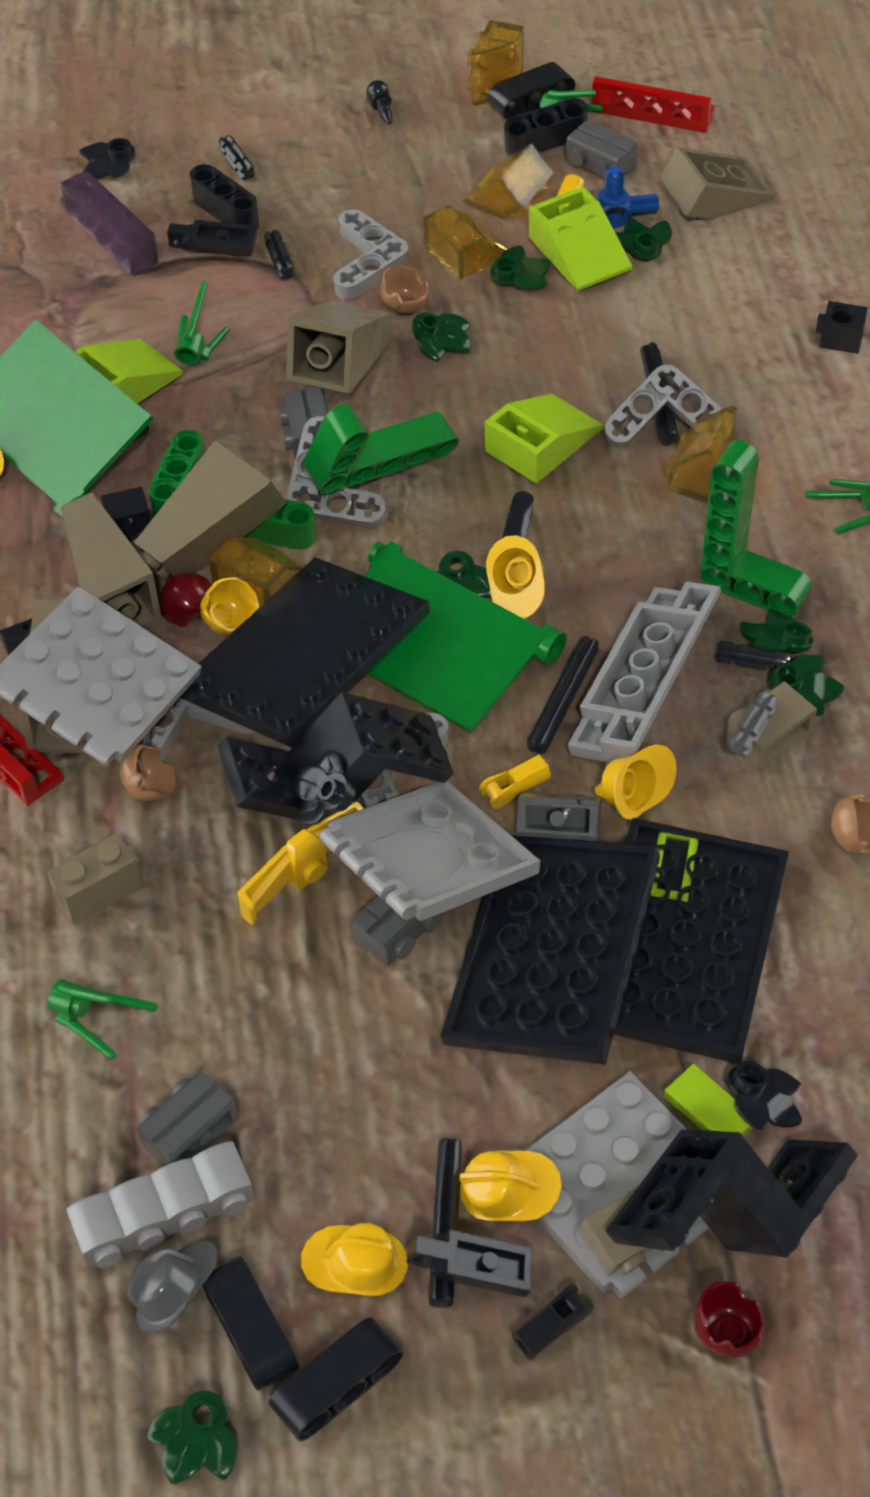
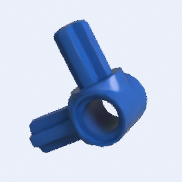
(616, 200)

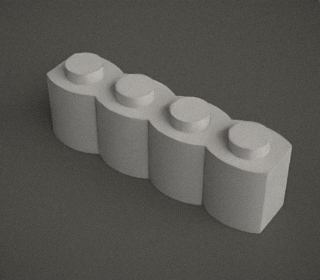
(159, 1204)

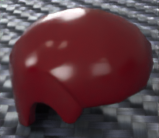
(182, 598)
(728, 1320)

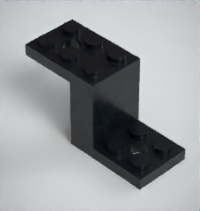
(362, 730)
(733, 1192)

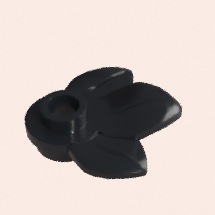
(109, 157)
(323, 789)
(764, 1095)

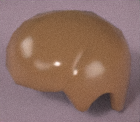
(403, 290)
(146, 776)
(852, 824)

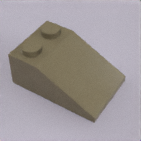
(713, 183)

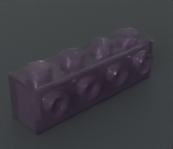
(109, 222)

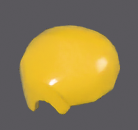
(228, 605)

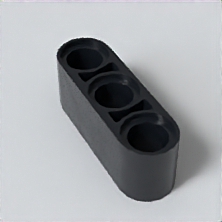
(525, 90)
(544, 126)
(223, 196)
(249, 1323)
(335, 1379)

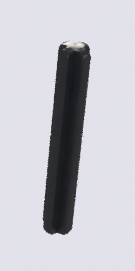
(665, 418)
(562, 695)
(446, 1211)

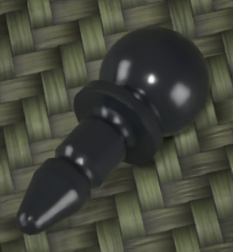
(378, 95)

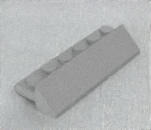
(640, 671)

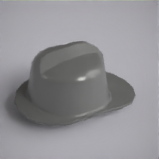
(168, 1281)

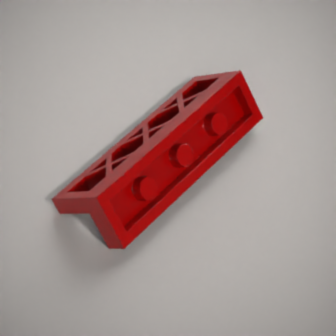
(653, 104)
(17, 774)

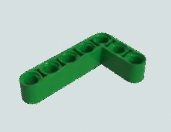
(349, 455)
(289, 527)
(727, 527)

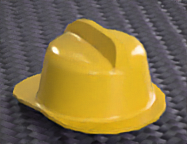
(516, 576)
(638, 780)
(510, 1186)
(354, 1260)

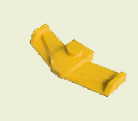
(297, 863)

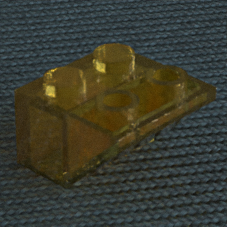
(495, 58)

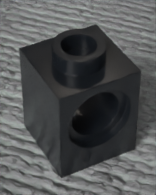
(842, 327)
(128, 511)

